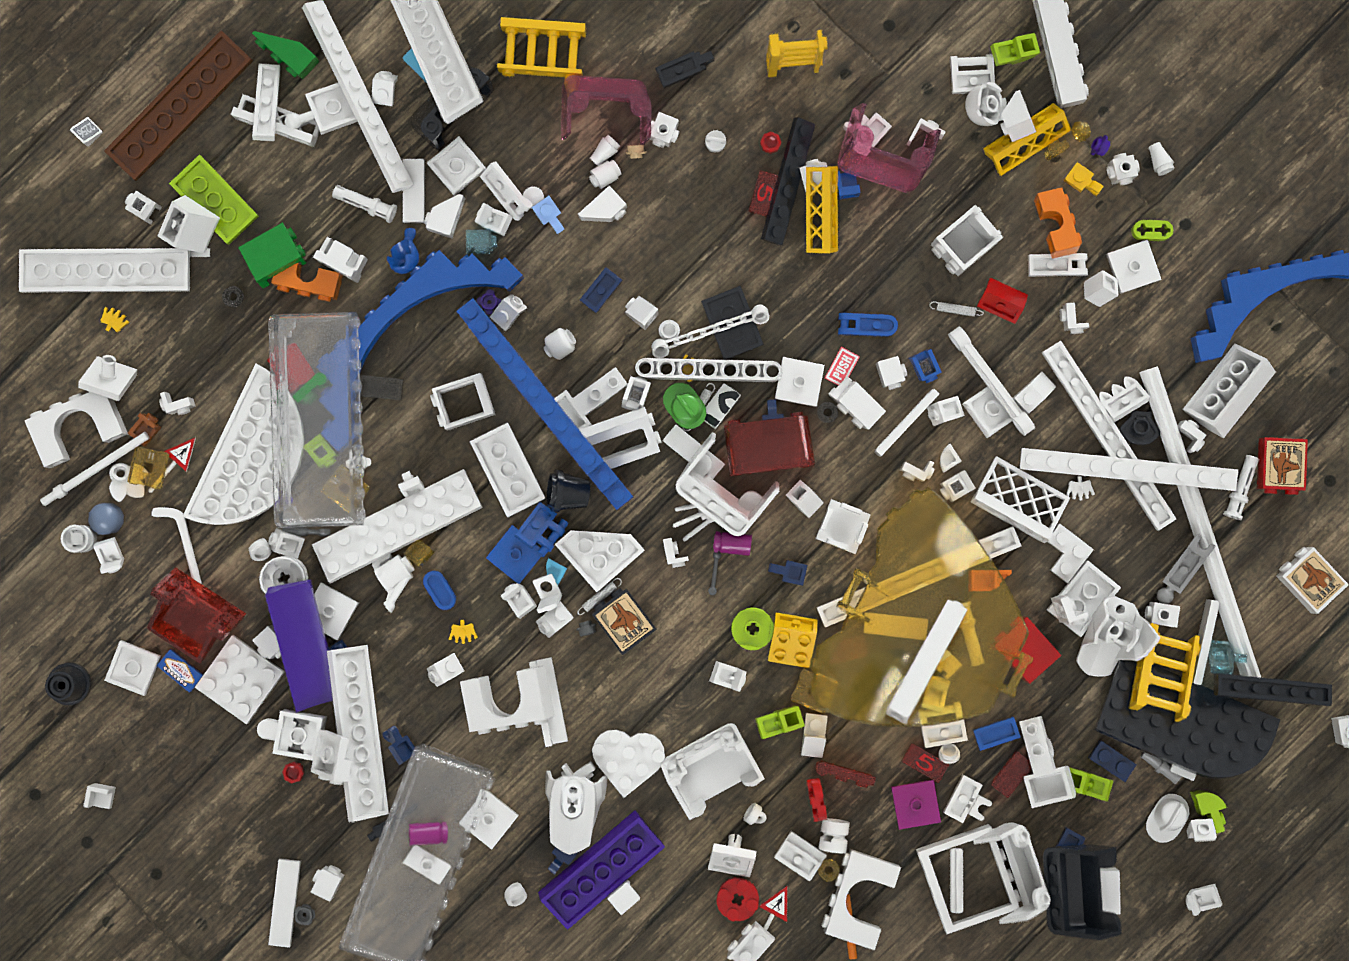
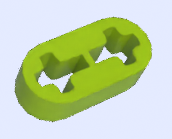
(1152, 225)

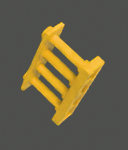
(533, 29)
(794, 53)
(1144, 677)

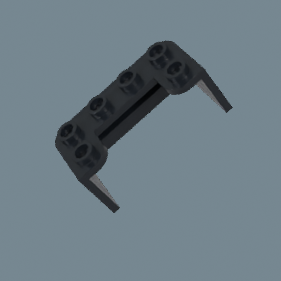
(1076, 893)

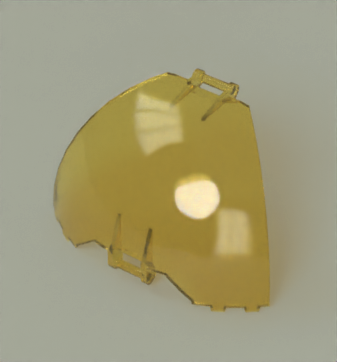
(920, 564)

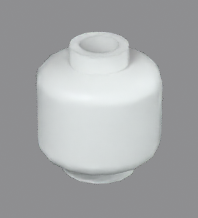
(559, 343)

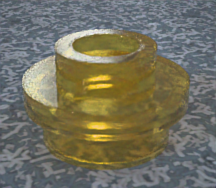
(1081, 131)
(833, 875)

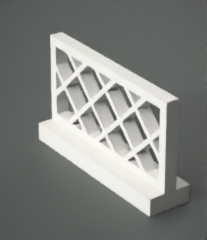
(1016, 517)

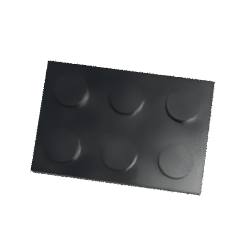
(740, 337)

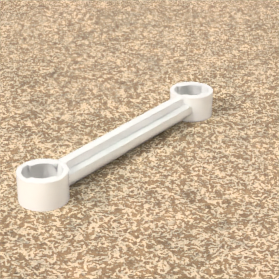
(1019, 417)

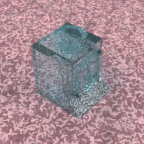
(480, 241)

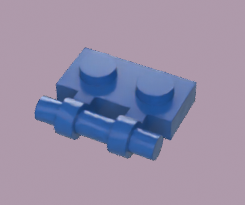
(535, 526)

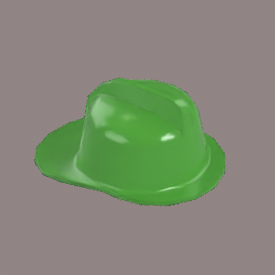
(684, 405)

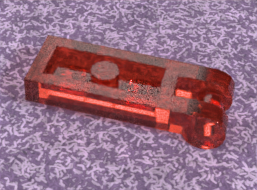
(843, 774)

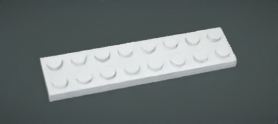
(438, 57)
(104, 270)
(397, 526)
(358, 721)

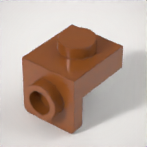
(147, 424)

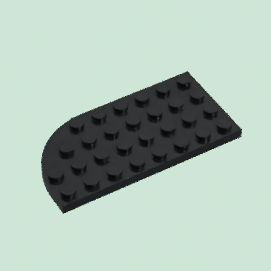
(1215, 739)

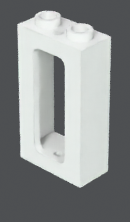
(621, 425)

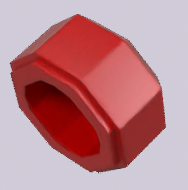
(770, 142)
(293, 772)

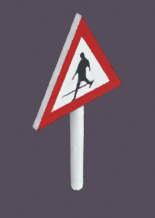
(180, 455)
(776, 906)

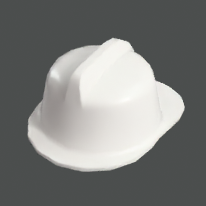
(1167, 818)

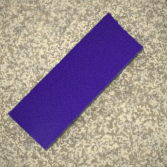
(301, 642)
(600, 870)

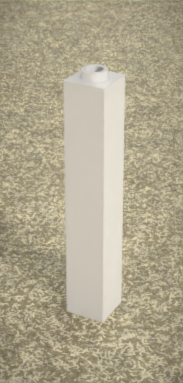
(927, 661)

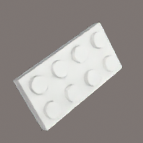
(507, 470)

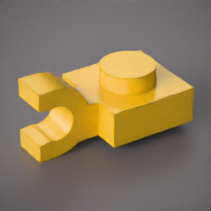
(1081, 177)

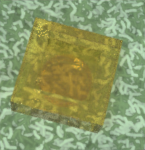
(1056, 149)
(418, 553)

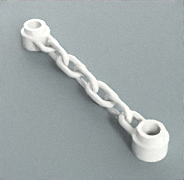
(759, 315)

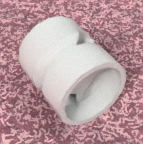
(78, 538)
(834, 835)

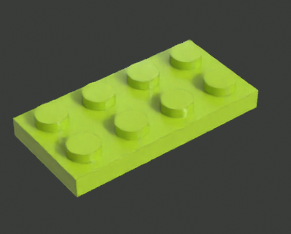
(212, 192)

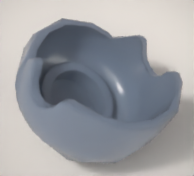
(106, 518)

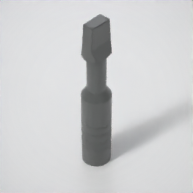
(305, 531)

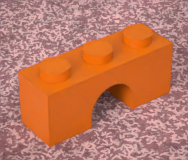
(1054, 205)
(325, 285)

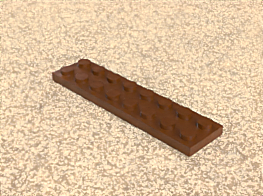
(178, 105)

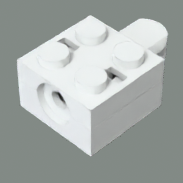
(293, 733)

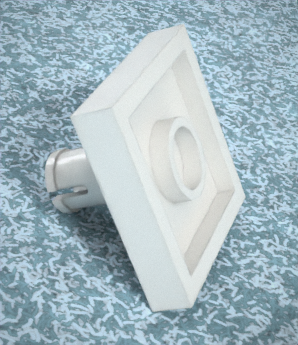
(107, 378)
(732, 858)

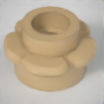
(635, 151)

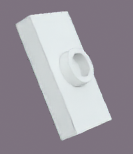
(426, 863)

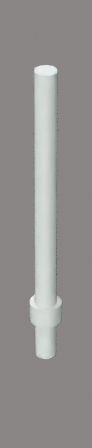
(62, 490)

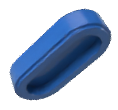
(439, 590)

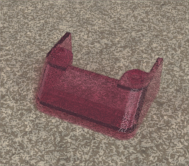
(579, 89)
(879, 166)

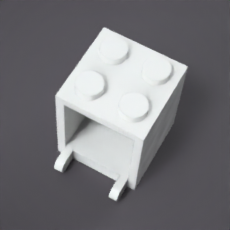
(966, 241)

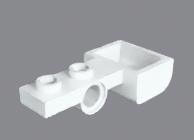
(591, 397)
(1047, 782)

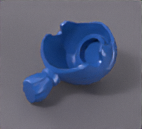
(404, 254)

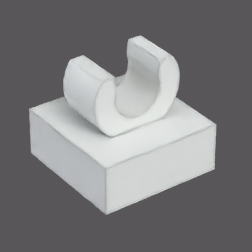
(410, 485)

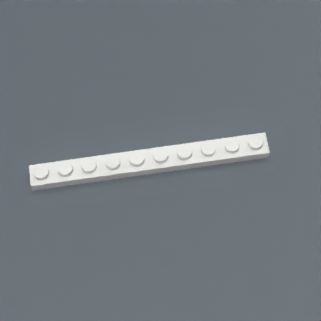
(357, 96)
(1105, 431)
(1128, 469)
(994, 546)

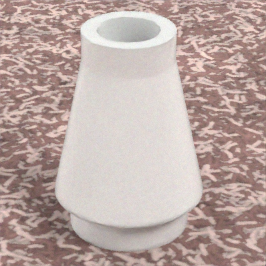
(604, 150)
(1161, 160)

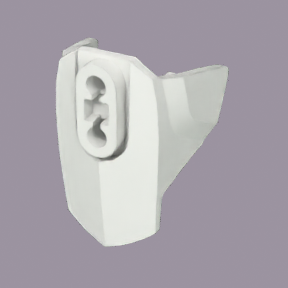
(1115, 637)
(573, 824)

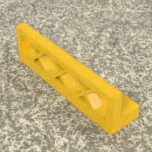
(1044, 123)
(829, 209)

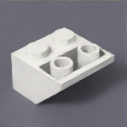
(188, 225)

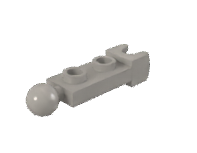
(1184, 570)

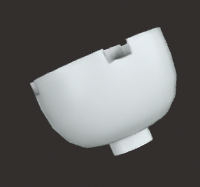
(985, 104)

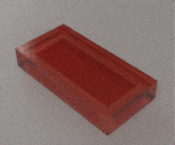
(1011, 774)

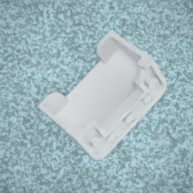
(710, 768)

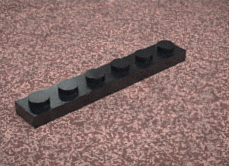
(788, 181)
(1272, 689)

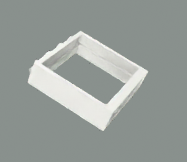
(1006, 875)

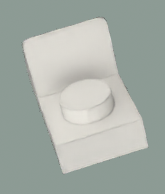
(814, 735)

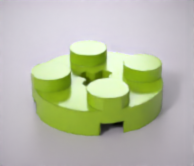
(761, 620)

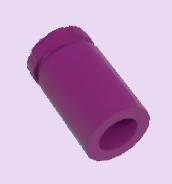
(731, 544)
(428, 833)

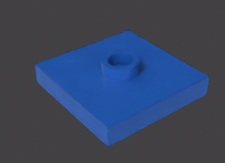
(514, 556)

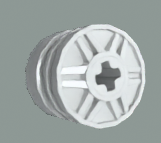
(273, 570)

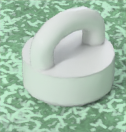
(715, 141)
(259, 550)
(752, 814)
(515, 894)

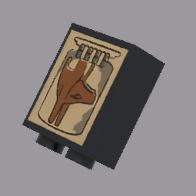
(623, 620)

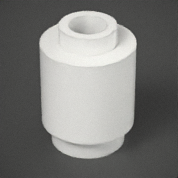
(604, 174)

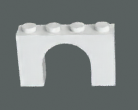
(46, 425)
(484, 714)
(856, 869)

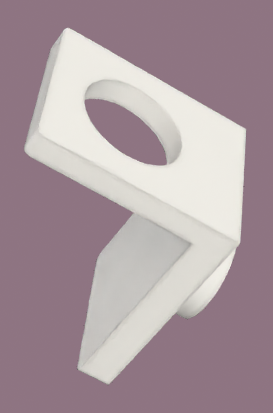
(927, 126)
(550, 599)

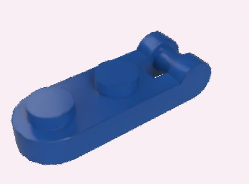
(867, 324)

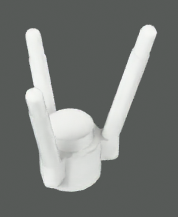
(700, 514)

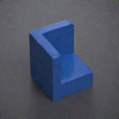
(847, 186)

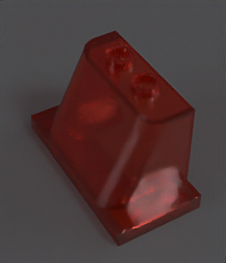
(191, 615)

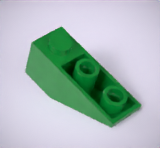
(290, 52)

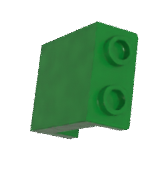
(272, 253)

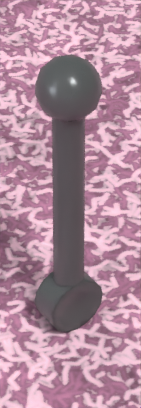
(712, 590)

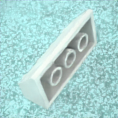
(1229, 390)

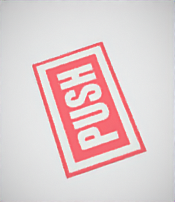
(842, 366)

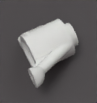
(393, 576)

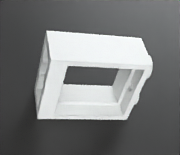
(437, 400)

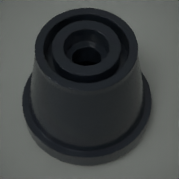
(567, 491)
(76, 681)

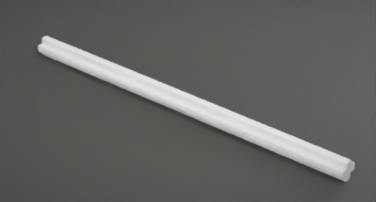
(1200, 522)

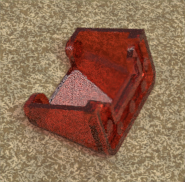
(768, 445)

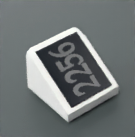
(86, 131)

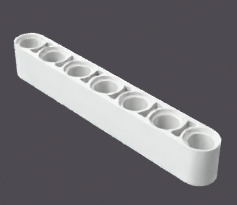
(699, 364)

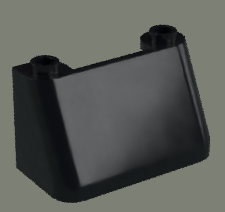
(427, 118)

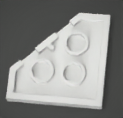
(599, 554)

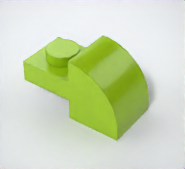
(1015, 50)
(779, 722)
(1091, 784)
(1210, 804)

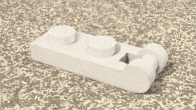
(505, 191)
(1062, 266)

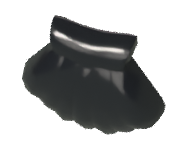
(1140, 428)

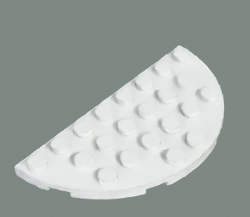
(240, 471)

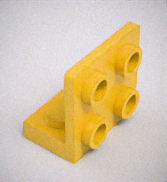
(793, 640)

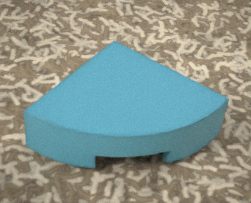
(556, 569)

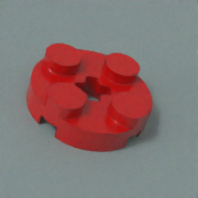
(816, 799)
(726, 894)

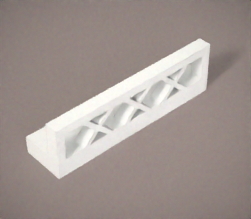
(281, 129)
(555, 729)

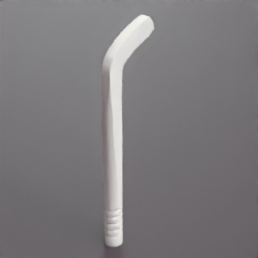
(183, 529)

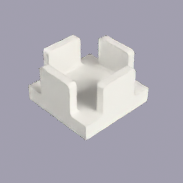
(341, 259)
(843, 526)

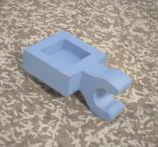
(547, 212)

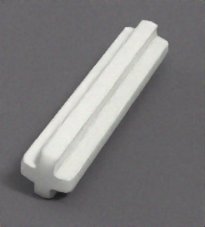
(956, 880)

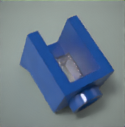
(925, 365)

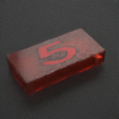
(763, 193)
(924, 762)

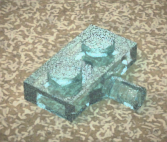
(1222, 657)

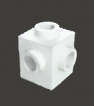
(664, 123)
(1117, 174)

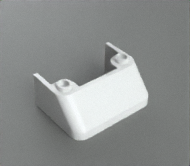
(714, 500)
(1024, 869)

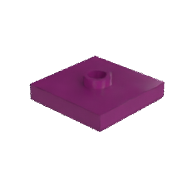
(915, 804)

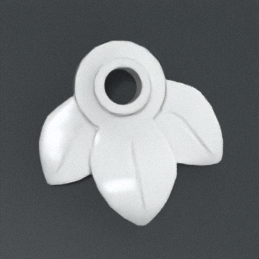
(120, 487)

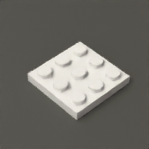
(239, 679)

